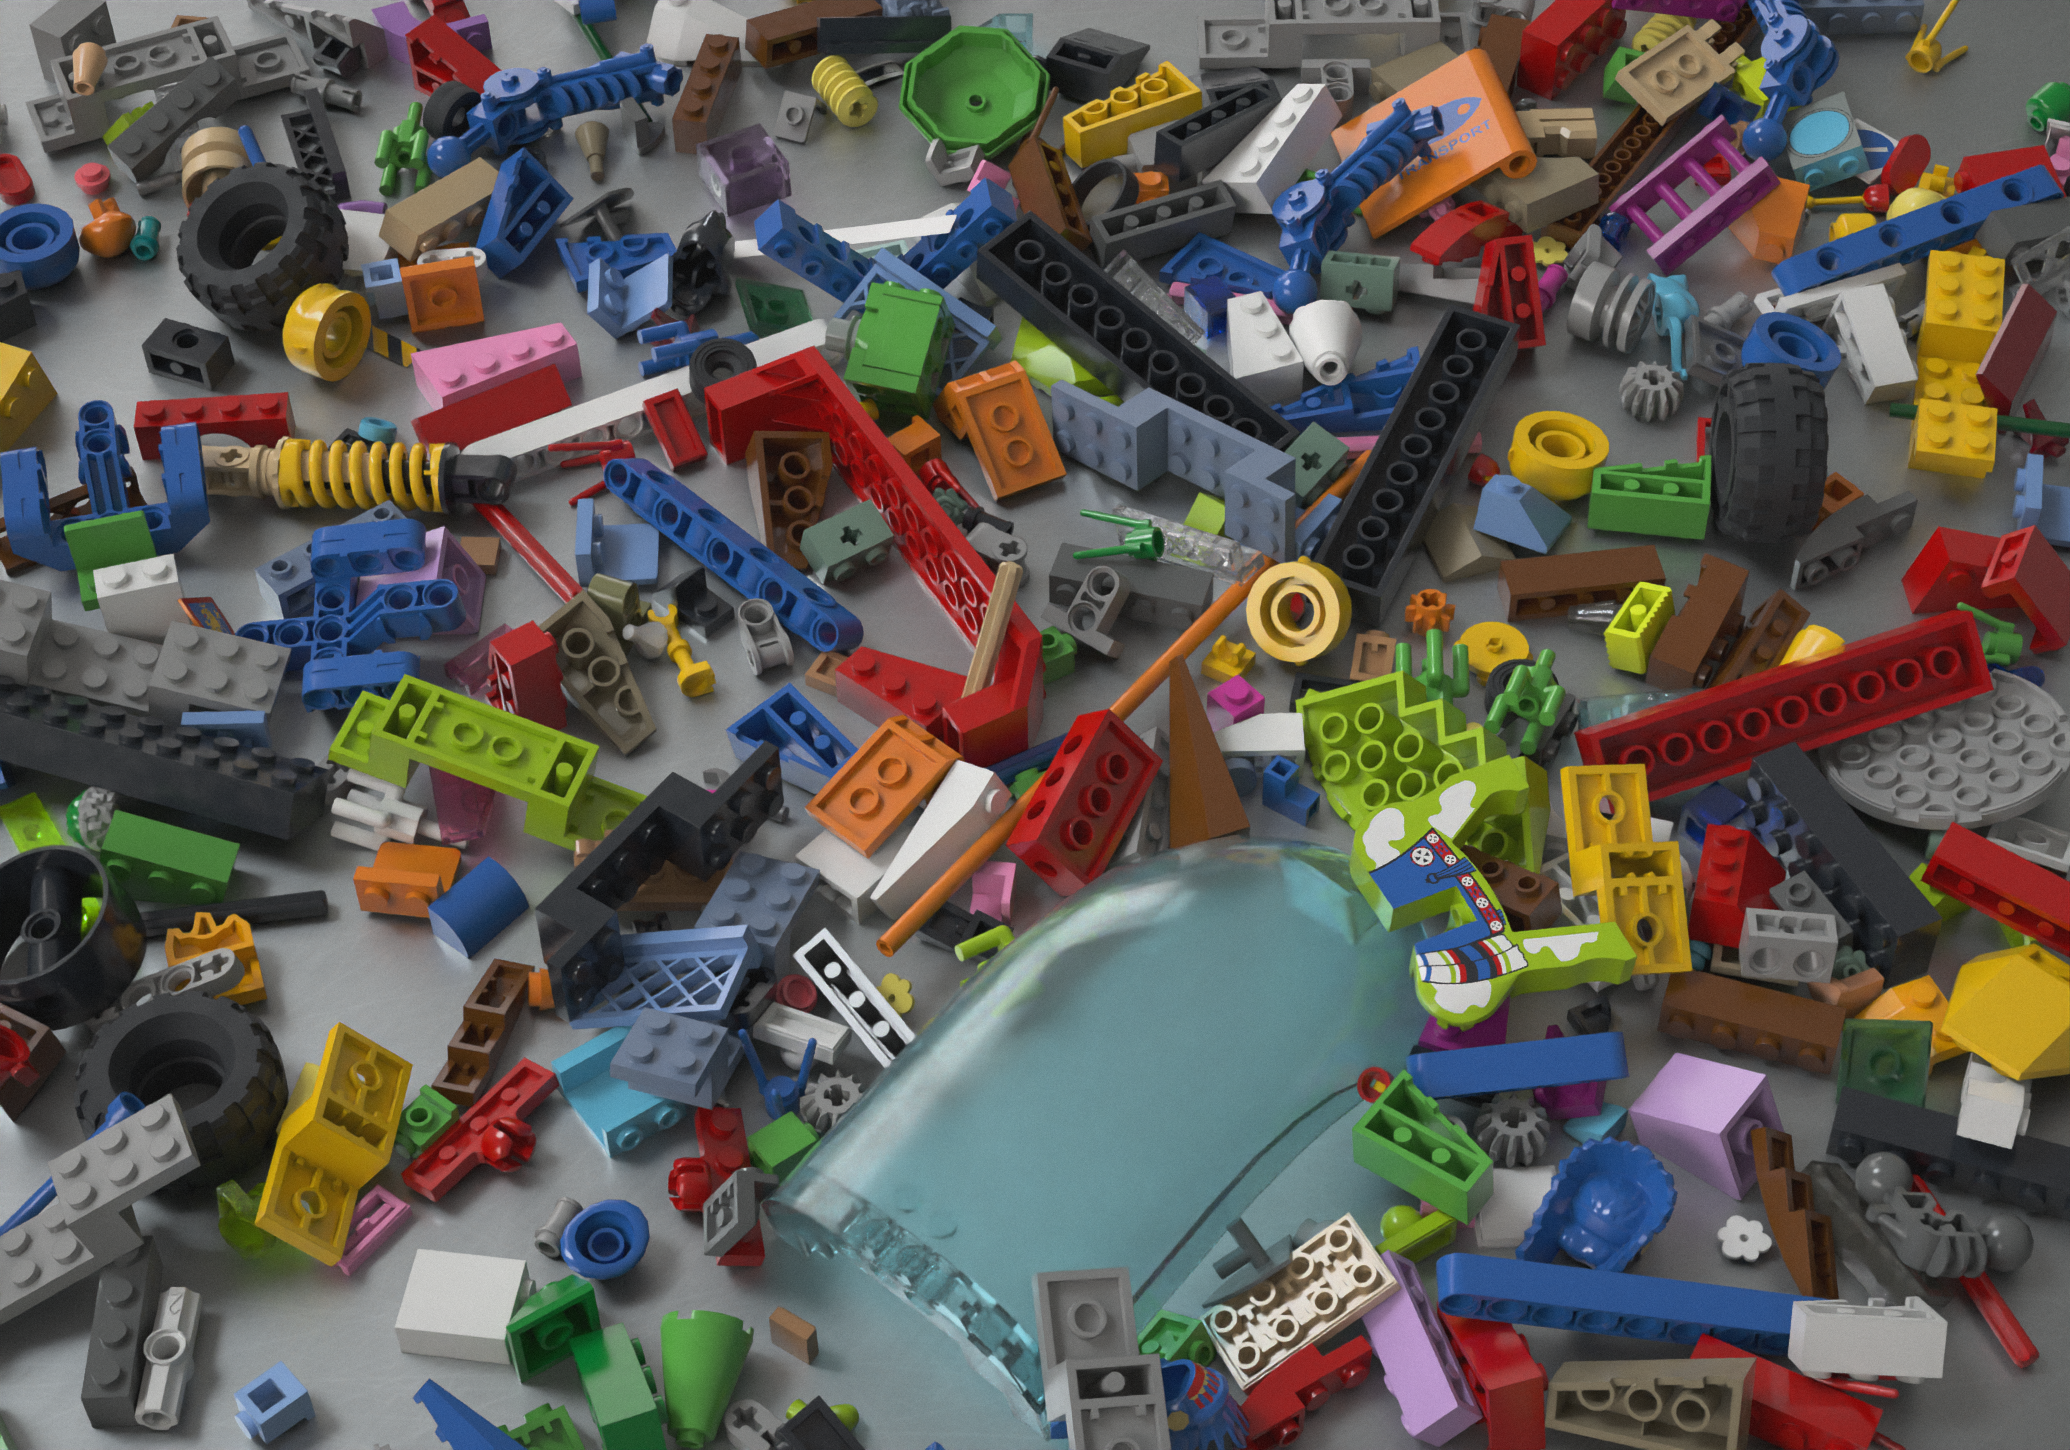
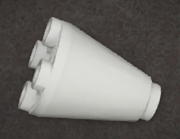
(1326, 338)

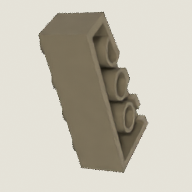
(1655, 1402)

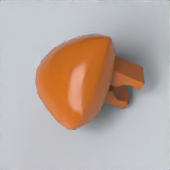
(109, 231)

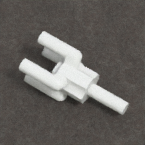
(390, 816)

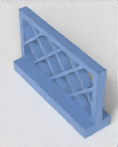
(968, 322)
(672, 953)

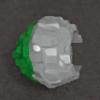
(91, 816)

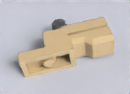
(1558, 130)

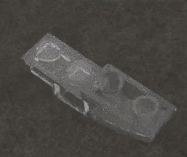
(1147, 290)

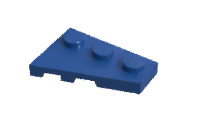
(625, 255)

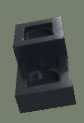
(955, 925)

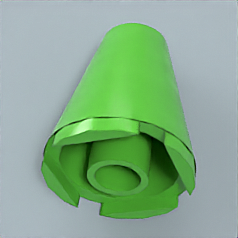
(700, 1371)

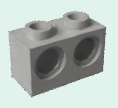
(1788, 945)

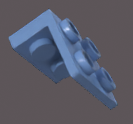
(627, 303)
(614, 550)

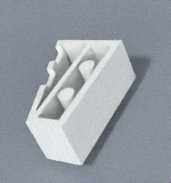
(1872, 343)
(1261, 350)
(1868, 1339)

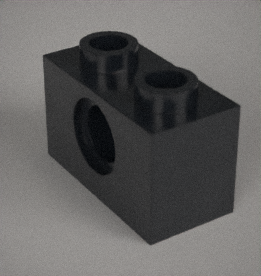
(188, 354)

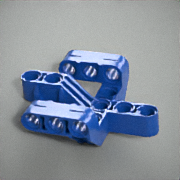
(104, 470)
(338, 638)

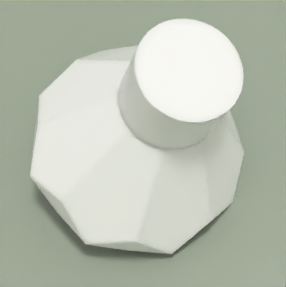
(648, 638)

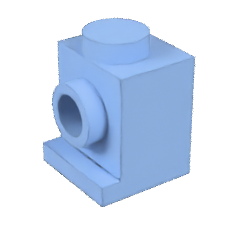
(385, 288)
(272, 1404)

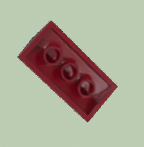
(2016, 351)

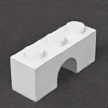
(1993, 1105)

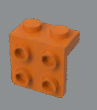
(406, 878)

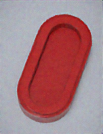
(1906, 164)
(15, 182)

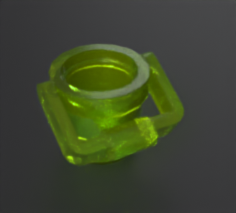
(237, 1220)

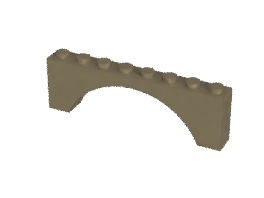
(1544, 196)

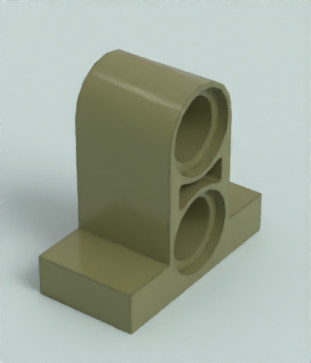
(620, 603)

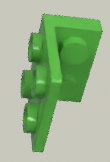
(107, 544)

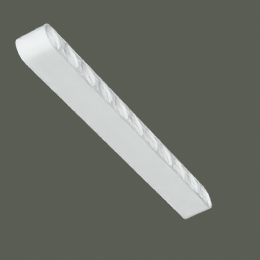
(622, 412)

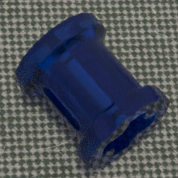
(1614, 228)

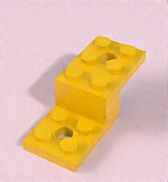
(1624, 864)
(334, 1144)

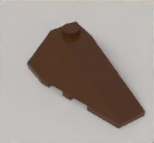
(788, 487)

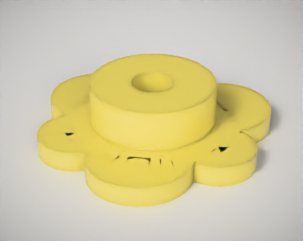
(1549, 251)
(897, 993)

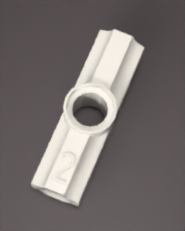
(166, 1380)

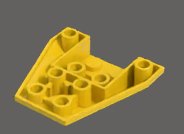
(2013, 1012)

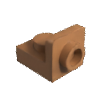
(1372, 655)

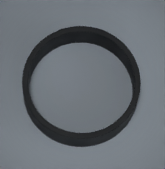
(1100, 170)

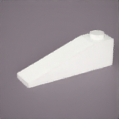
(681, 27)

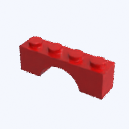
(251, 418)

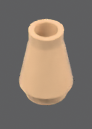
(88, 66)

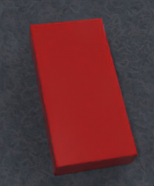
(674, 429)

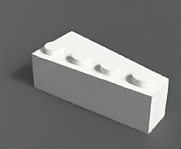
(1278, 149)

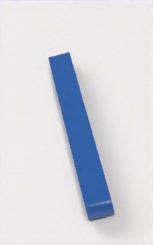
(1613, 1303)

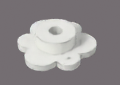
(1743, 1239)

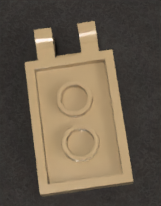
(1679, 71)

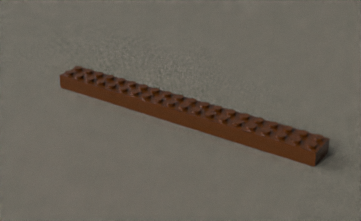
(1640, 143)

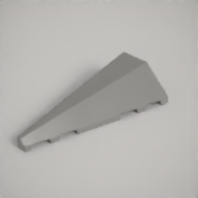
(315, 26)
(1439, 282)

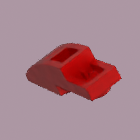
(1463, 232)
(1298, 1384)

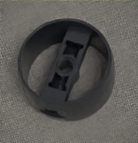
(43, 904)

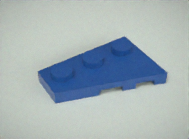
(1210, 257)

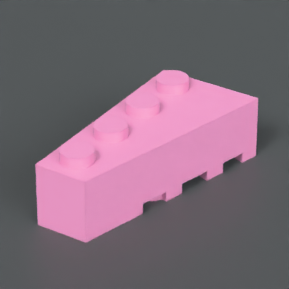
(481, 364)

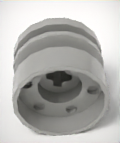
(1617, 309)

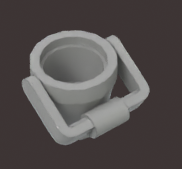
(1589, 248)

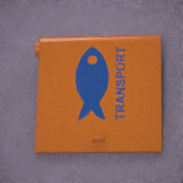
(1477, 139)

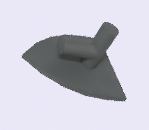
(600, 209)
(1260, 1263)

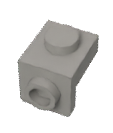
(953, 167)

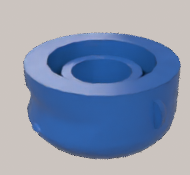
(39, 244)
(1791, 340)

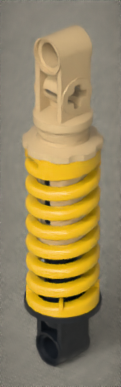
(358, 476)

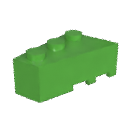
(1652, 500)

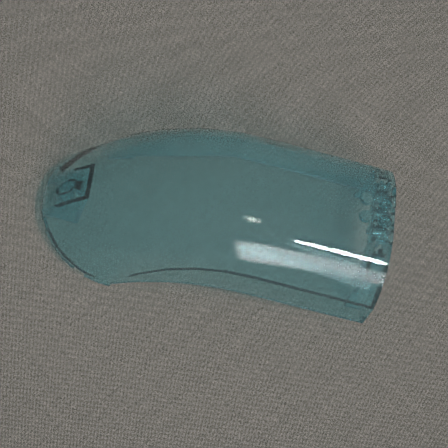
(1111, 1092)

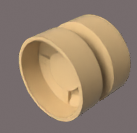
(210, 156)

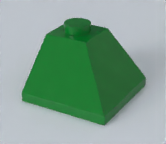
(546, 1323)

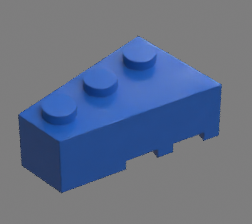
(519, 212)
(807, 741)

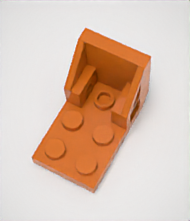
(441, 292)
(1004, 428)
(882, 784)

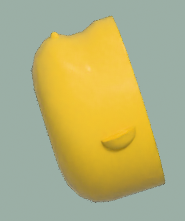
(327, 331)
(1557, 453)
(1271, 617)

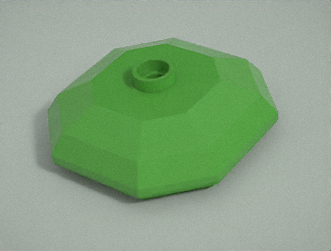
(970, 68)

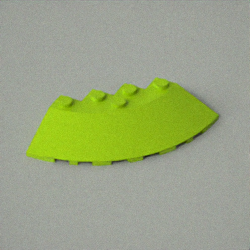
(1390, 745)

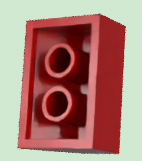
(1731, 877)

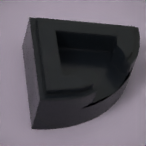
(1591, 1016)

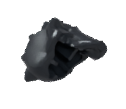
(702, 264)

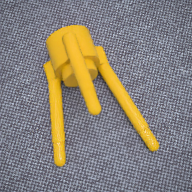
(1927, 52)

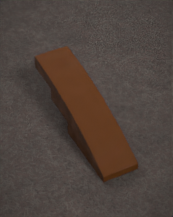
(484, 1033)
(1800, 1232)

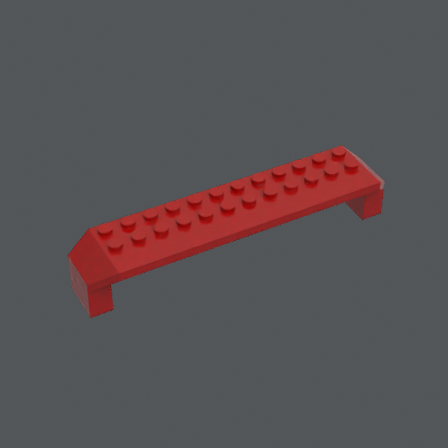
(808, 396)

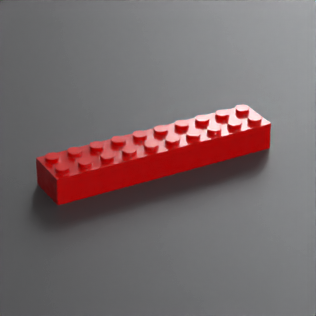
(1800, 701)

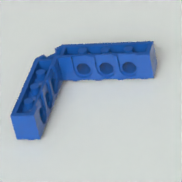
(840, 269)

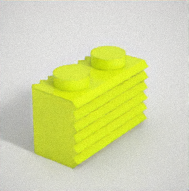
(1638, 627)

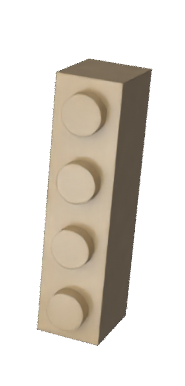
(440, 210)

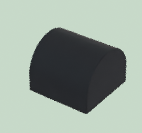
(338, 57)

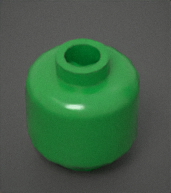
(2051, 102)

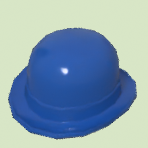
(605, 1239)

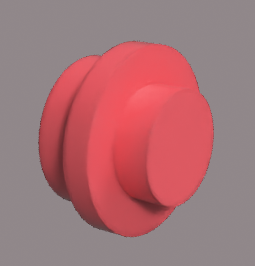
(93, 178)
(797, 993)

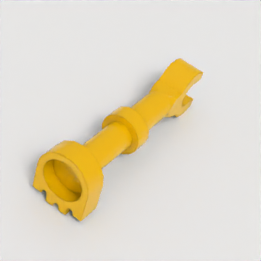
(693, 678)

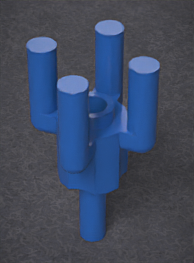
(680, 352)

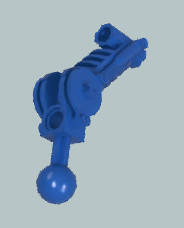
(1795, 67)
(526, 103)
(1319, 210)

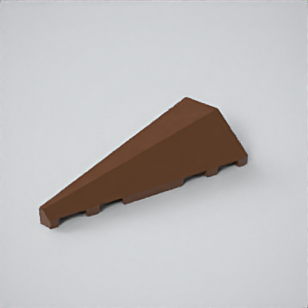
(1200, 786)

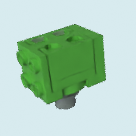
(895, 347)

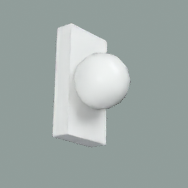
(793, 1029)

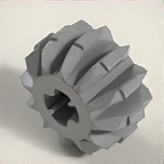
(1651, 391)
(829, 1100)
(1512, 1130)

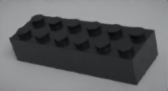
(1820, 834)

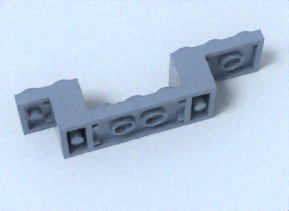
(1163, 435)
(693, 1057)

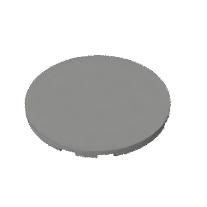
(1957, 762)

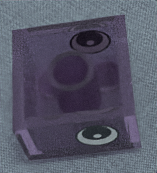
(743, 170)

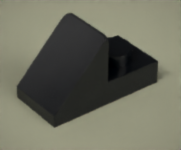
(695, 602)

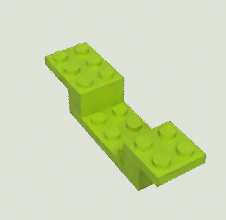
(489, 749)

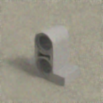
(1343, 79)
(1104, 607)

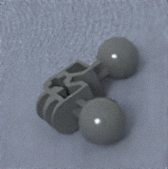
(1929, 1240)

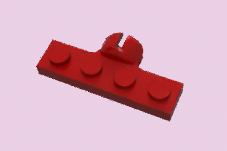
(485, 1133)
(694, 1180)

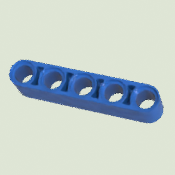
(1519, 1066)

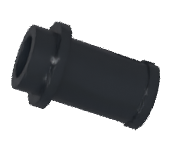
(978, 515)

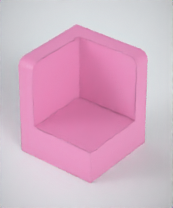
(995, 890)

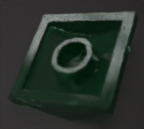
(771, 306)
(1886, 1058)

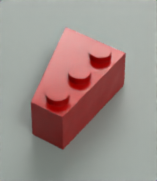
(443, 56)
(1511, 288)
(1952, 572)
(527, 676)
(891, 686)
(1502, 1379)

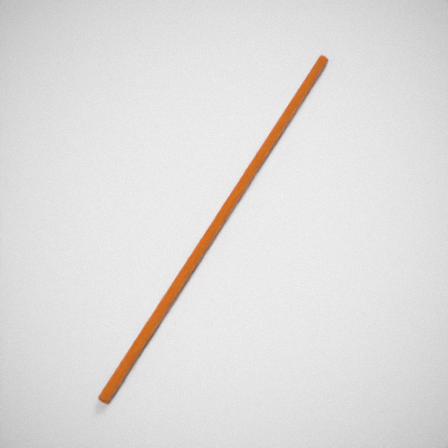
(1123, 707)

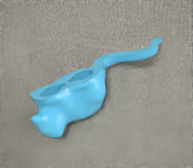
(1670, 310)

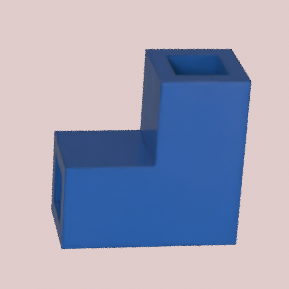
(1285, 793)

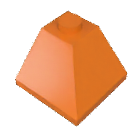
(1774, 223)

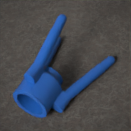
(781, 1092)

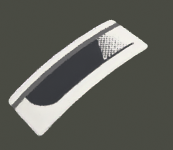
(879, 71)

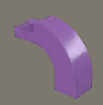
(398, 21)

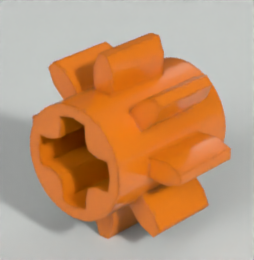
(1429, 611)

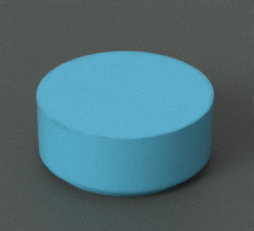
(377, 430)

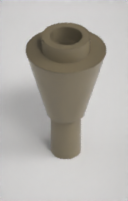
(593, 142)

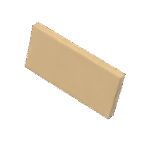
(1306, 1302)

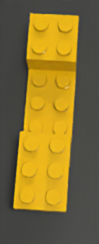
(1960, 319)

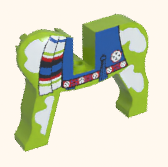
(1413, 868)

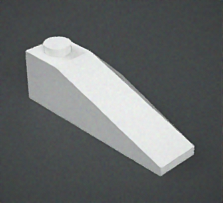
(950, 824)

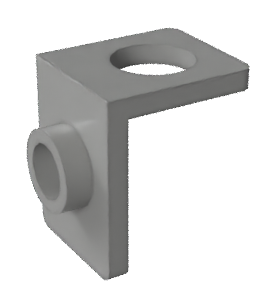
(796, 116)

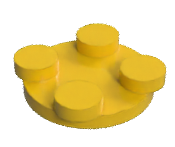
(1491, 645)

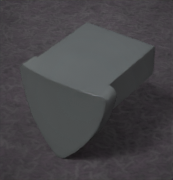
(638, 131)

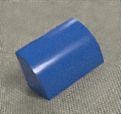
(477, 908)

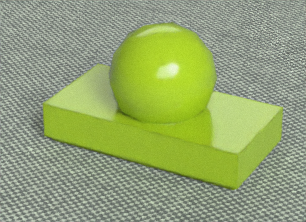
(1415, 1236)

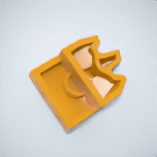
(206, 937)
(1916, 1001)

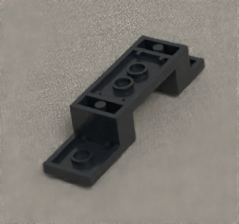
(671, 824)

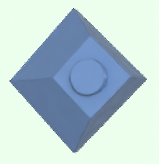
(1520, 514)

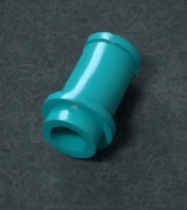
(145, 243)

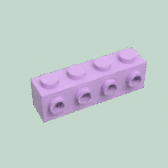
(1419, 1359)

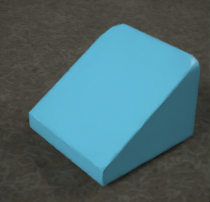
(1609, 1123)

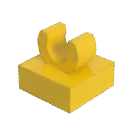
(1938, 181)
(1227, 660)

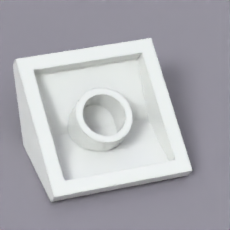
(2034, 842)

